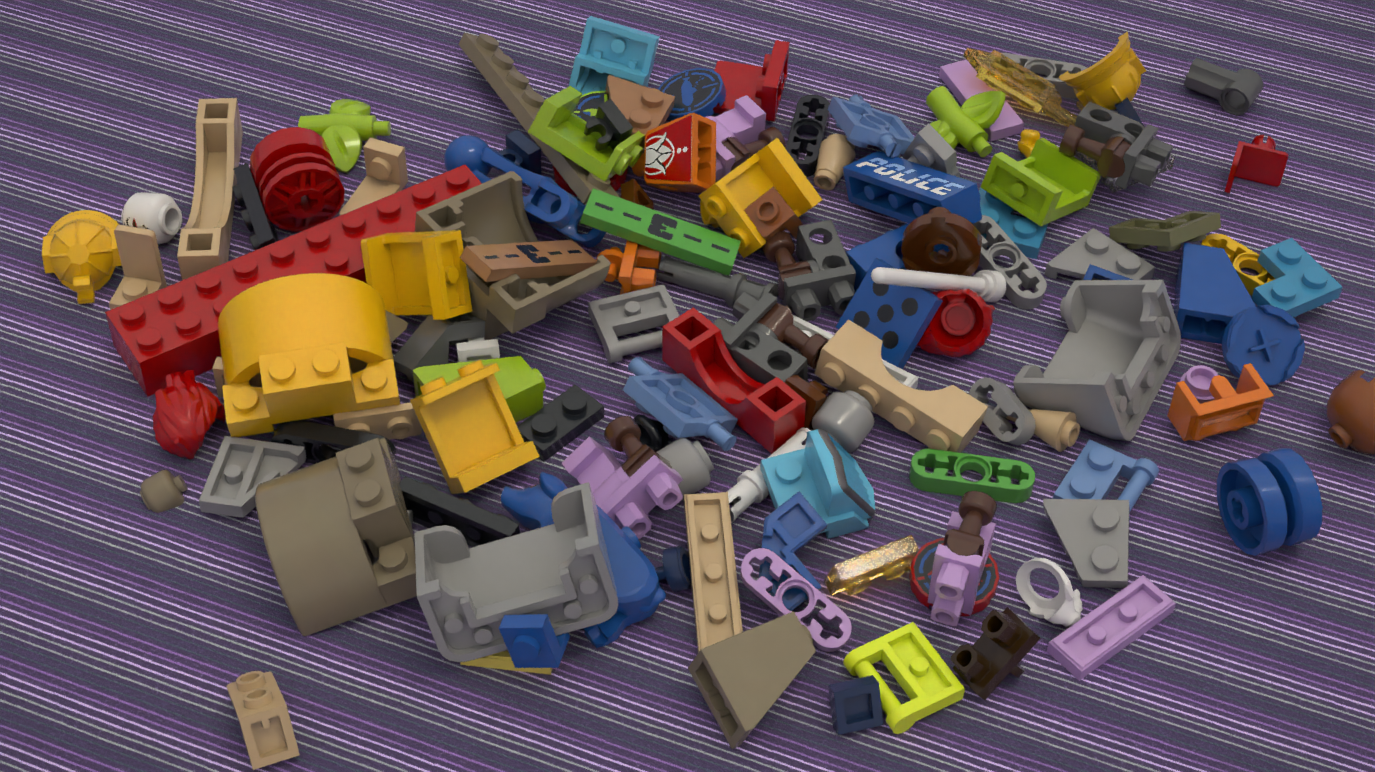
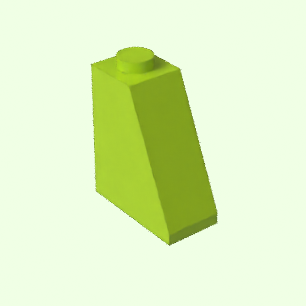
(517, 380)

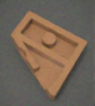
(640, 105)

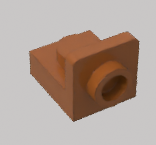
(773, 214)

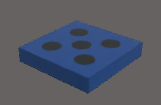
(892, 314)

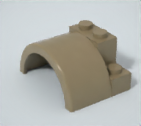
(497, 216)
(316, 534)

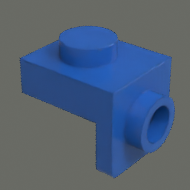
(533, 641)

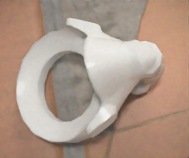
(1063, 608)

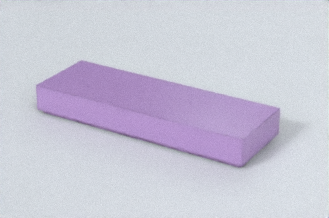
(963, 83)
(1110, 627)

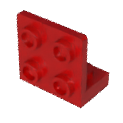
(759, 83)

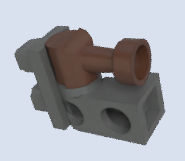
(1118, 144)
(819, 277)
(761, 336)

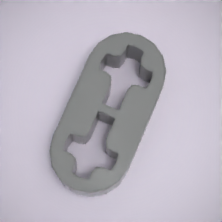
(1007, 405)

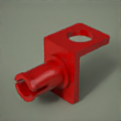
(1258, 163)

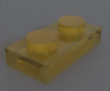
(856, 573)

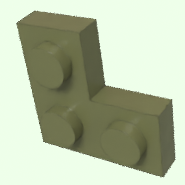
(1166, 233)

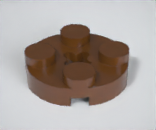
(944, 228)

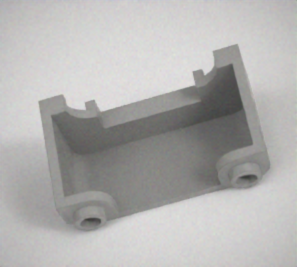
(1111, 357)
(541, 571)

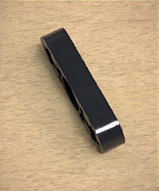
(803, 124)
(316, 436)

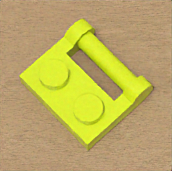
(915, 668)

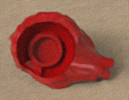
(958, 325)
(184, 414)

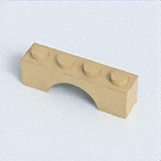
(937, 418)

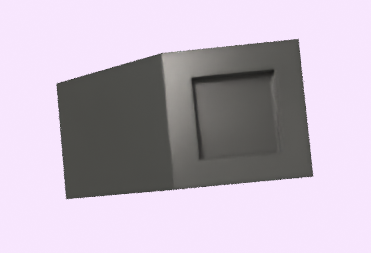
(431, 342)

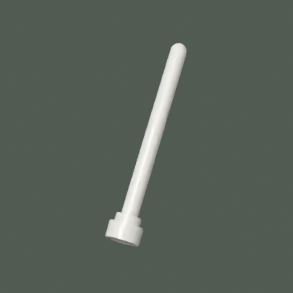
(987, 283)

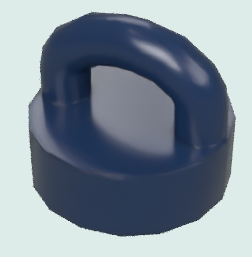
(675, 568)

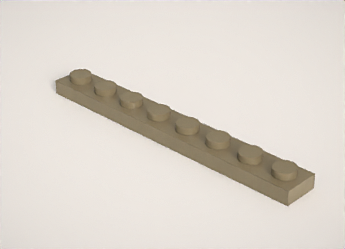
(524, 105)

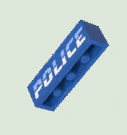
(908, 189)

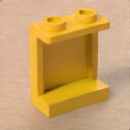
(749, 181)
(418, 273)
(471, 427)

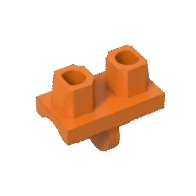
(626, 266)

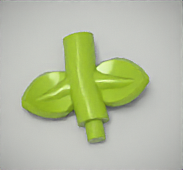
(968, 122)
(345, 129)

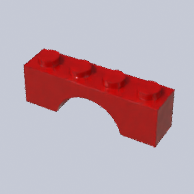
(765, 411)

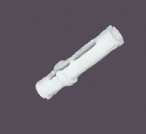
(751, 484)

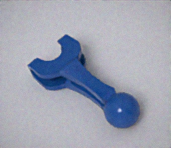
(546, 200)

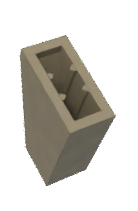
(750, 672)

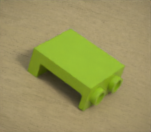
(564, 132)
(1043, 184)

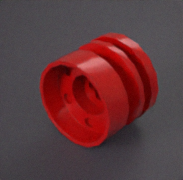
(296, 179)

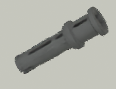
(712, 282)

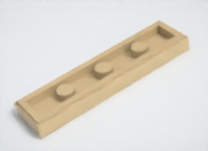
(712, 568)

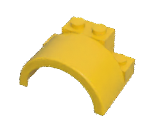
(301, 343)

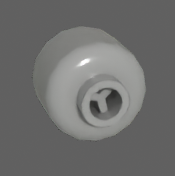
(845, 418)
(690, 462)

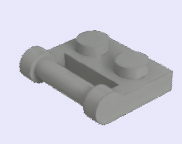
(631, 314)

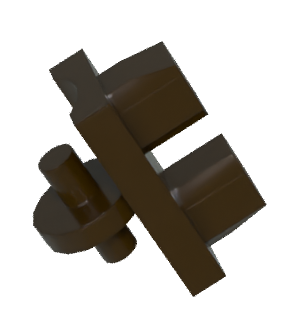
(995, 653)

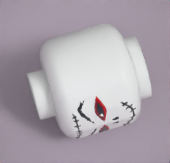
(153, 212)

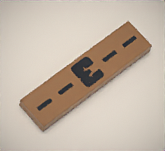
(527, 259)

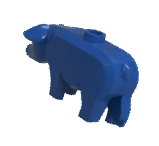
(632, 571)

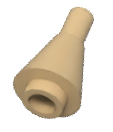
(1055, 427)

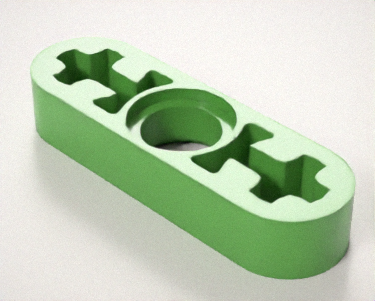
(1002, 468)

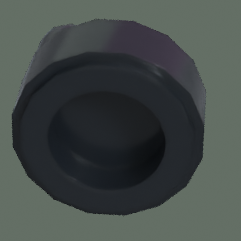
(652, 433)

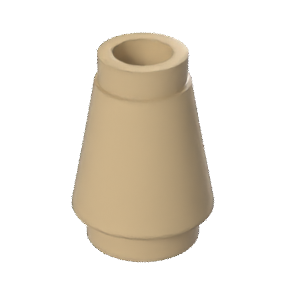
(833, 155)

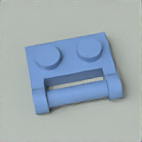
(1098, 471)

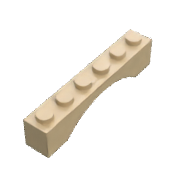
(207, 233)

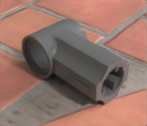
(1232, 89)

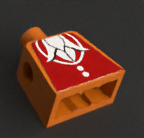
(680, 155)

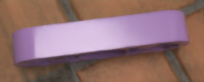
(779, 567)

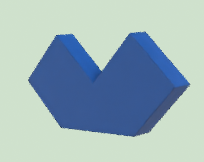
(785, 533)

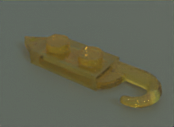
(1020, 84)

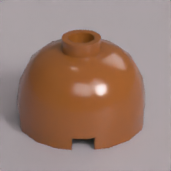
(1353, 413)

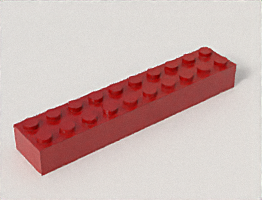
(179, 323)

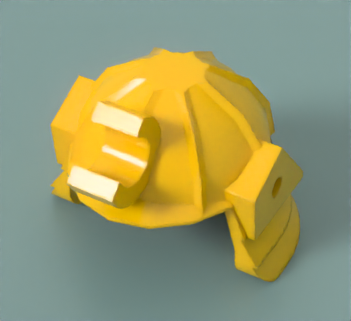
(1109, 79)
(82, 252)

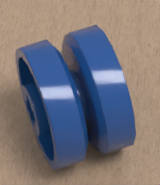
(1269, 501)

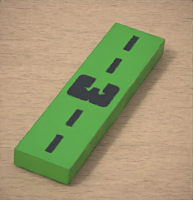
(660, 231)

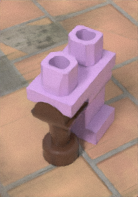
(741, 135)
(628, 489)
(962, 558)

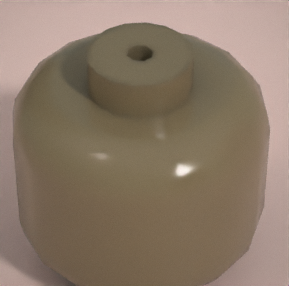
(163, 491)

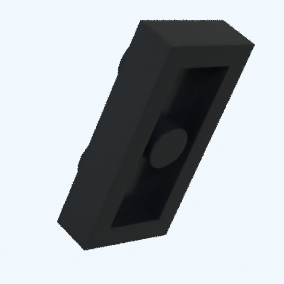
(561, 421)

